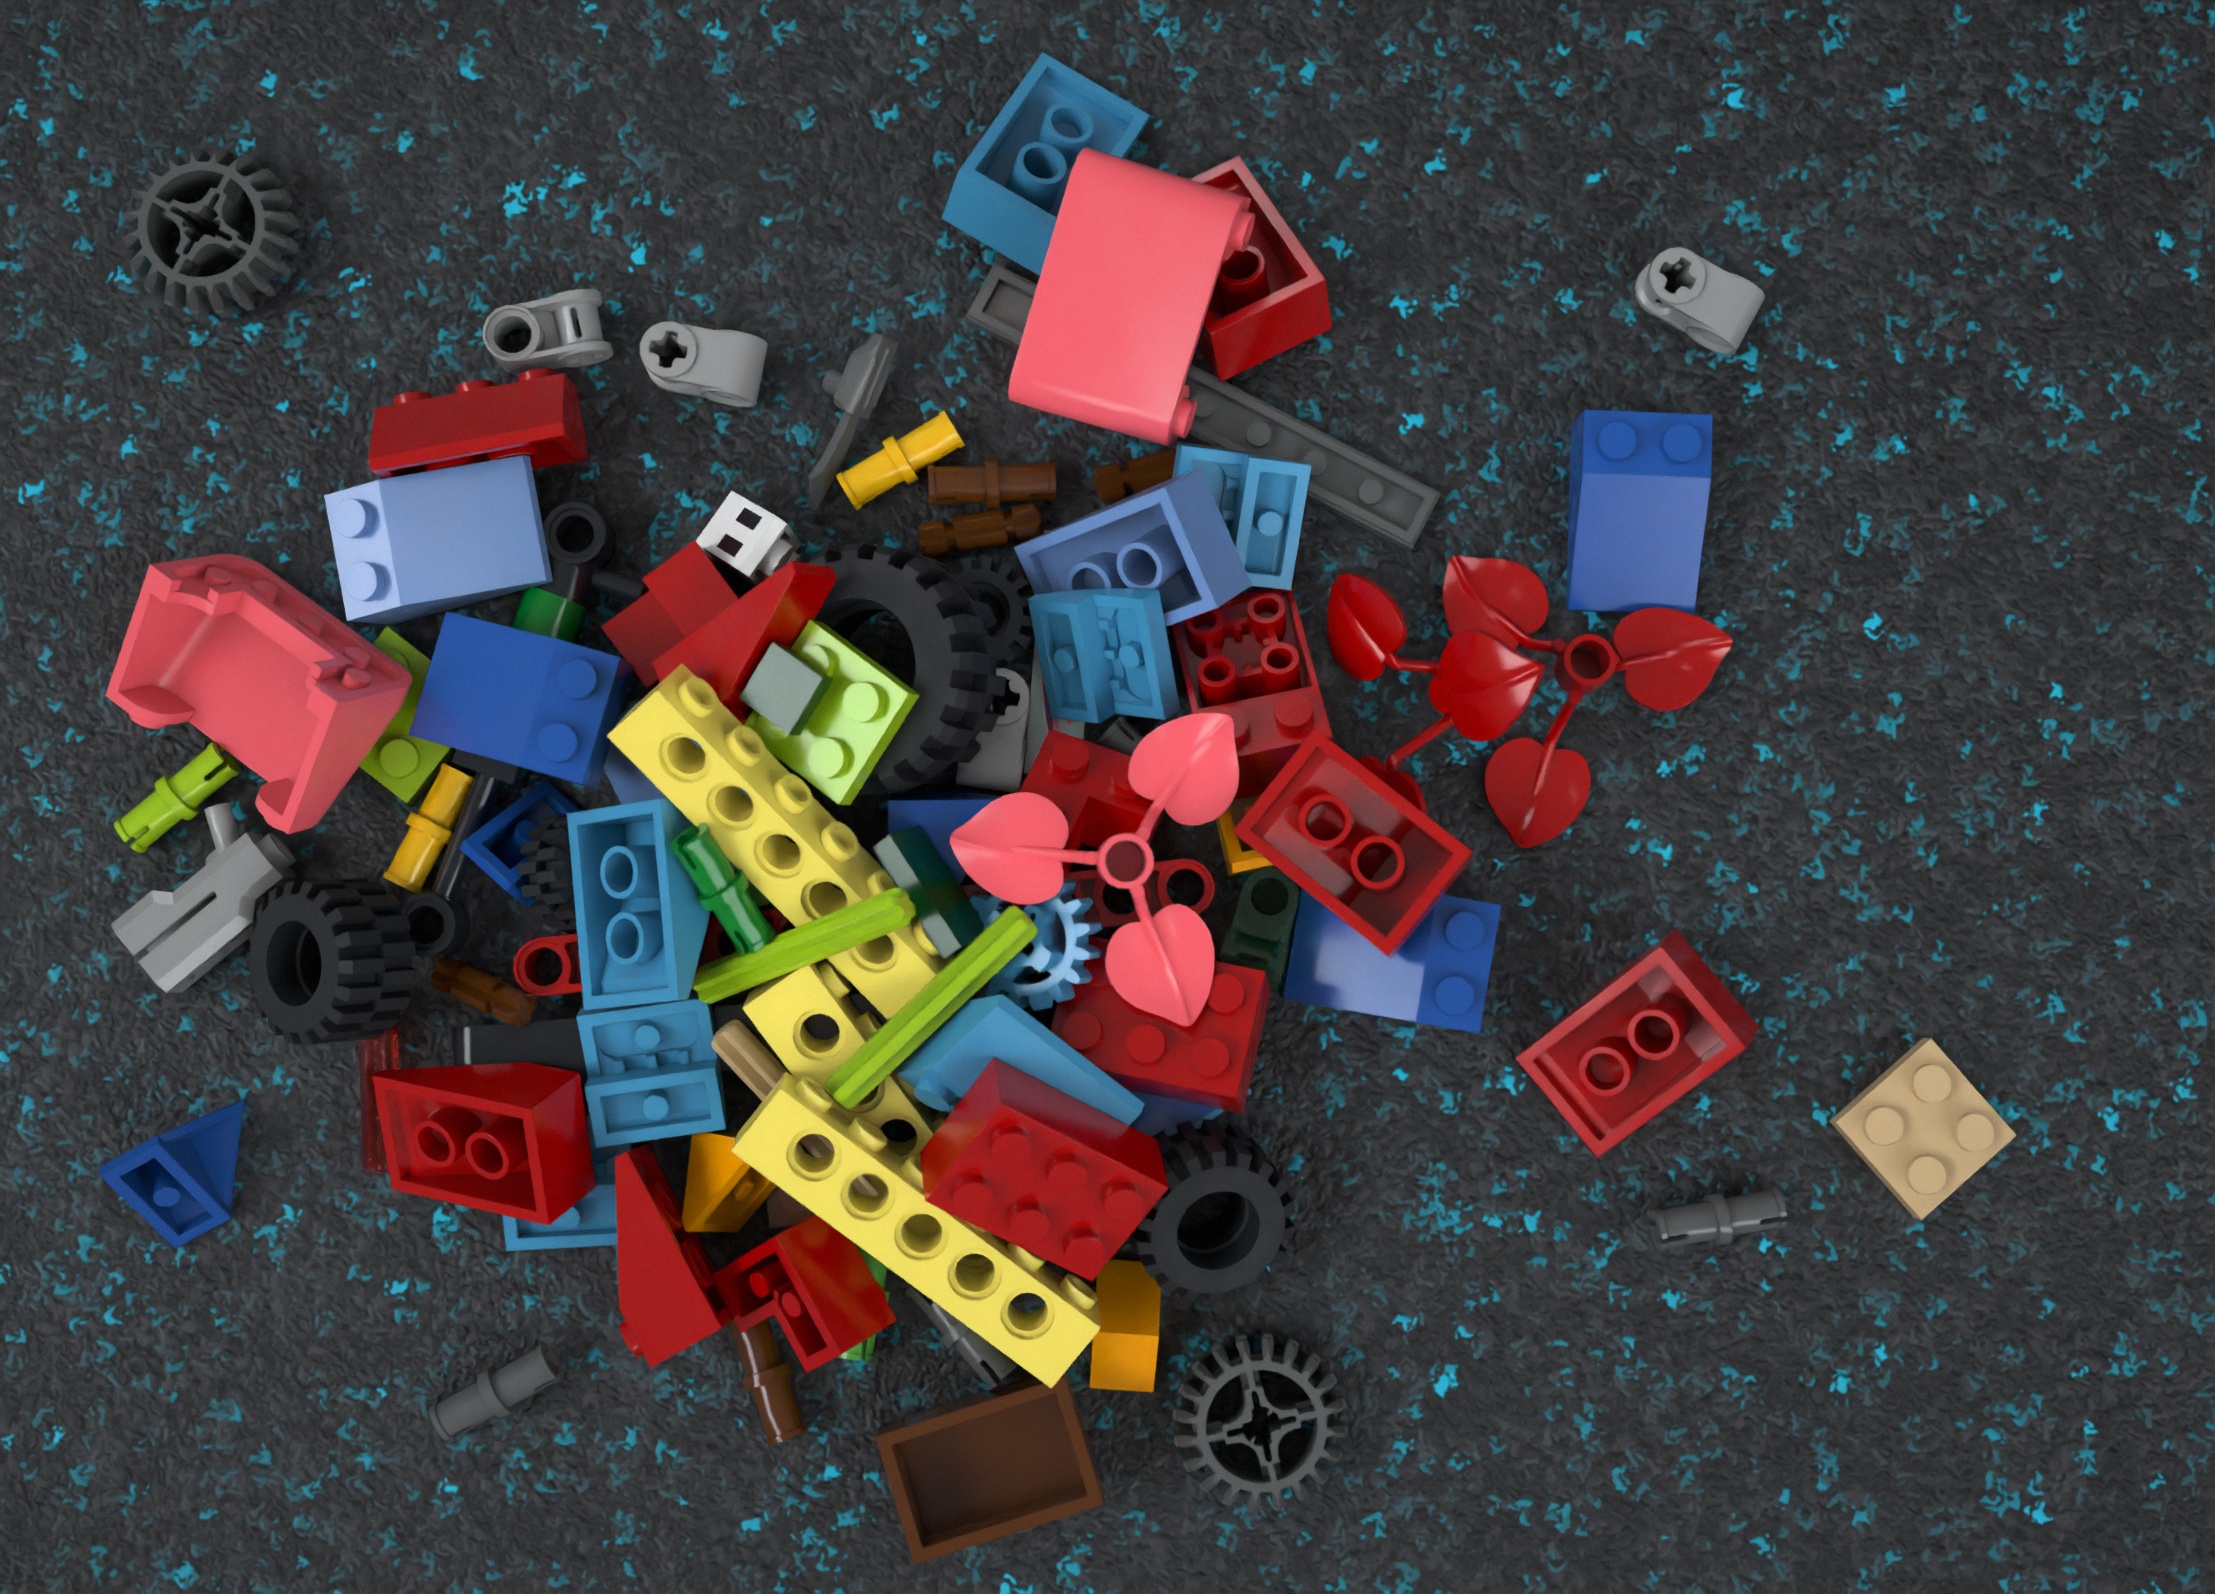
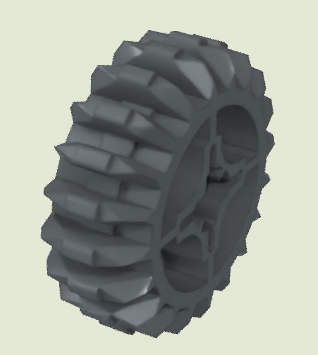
(228, 187)
(1289, 1417)

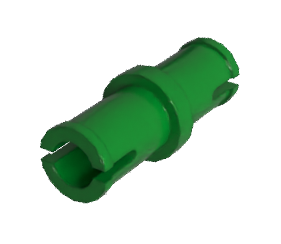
(722, 888)

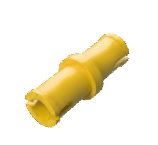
(900, 460)
(429, 829)

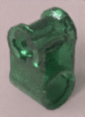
(1260, 933)

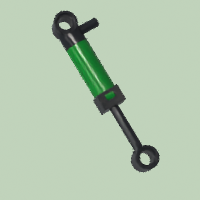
(546, 610)

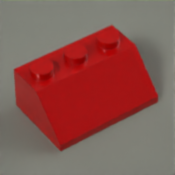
(480, 424)

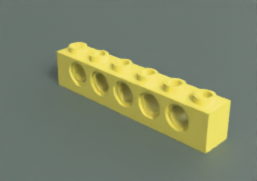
(754, 827)
(820, 988)
(1038, 1341)

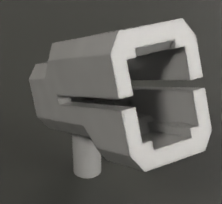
(211, 911)

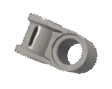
(1707, 303)
(553, 332)
(714, 364)
(1003, 751)

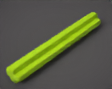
(805, 945)
(931, 1007)

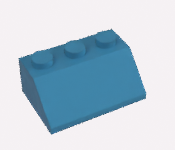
(998, 1028)

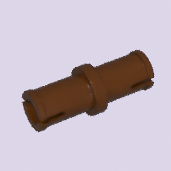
(992, 483)
(768, 1381)

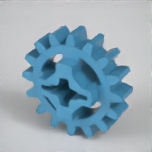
(1058, 949)

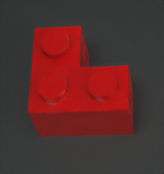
(681, 599)
(1089, 789)
(812, 1286)

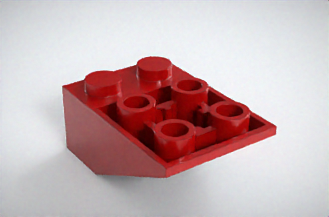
(1258, 670)

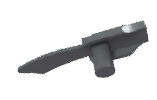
(856, 394)

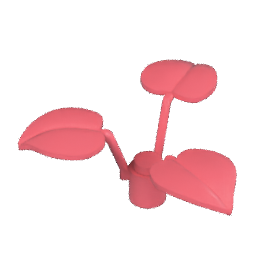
(1019, 853)

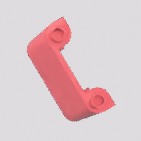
(1126, 297)
(259, 677)

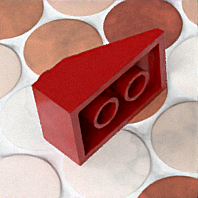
(1264, 295)
(1353, 843)
(1638, 1043)
(488, 1137)
(660, 1266)

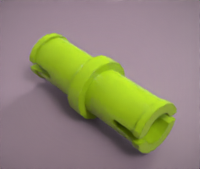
(177, 797)

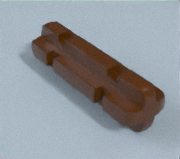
(1137, 476)
(980, 530)
(483, 991)

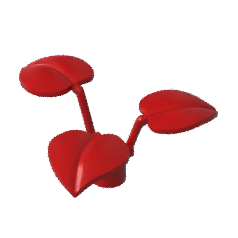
(1664, 663)
(1476, 683)

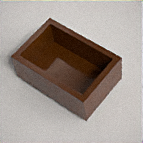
(989, 1466)

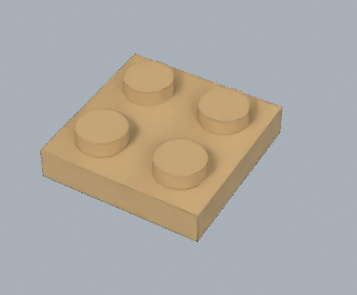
(1922, 1128)

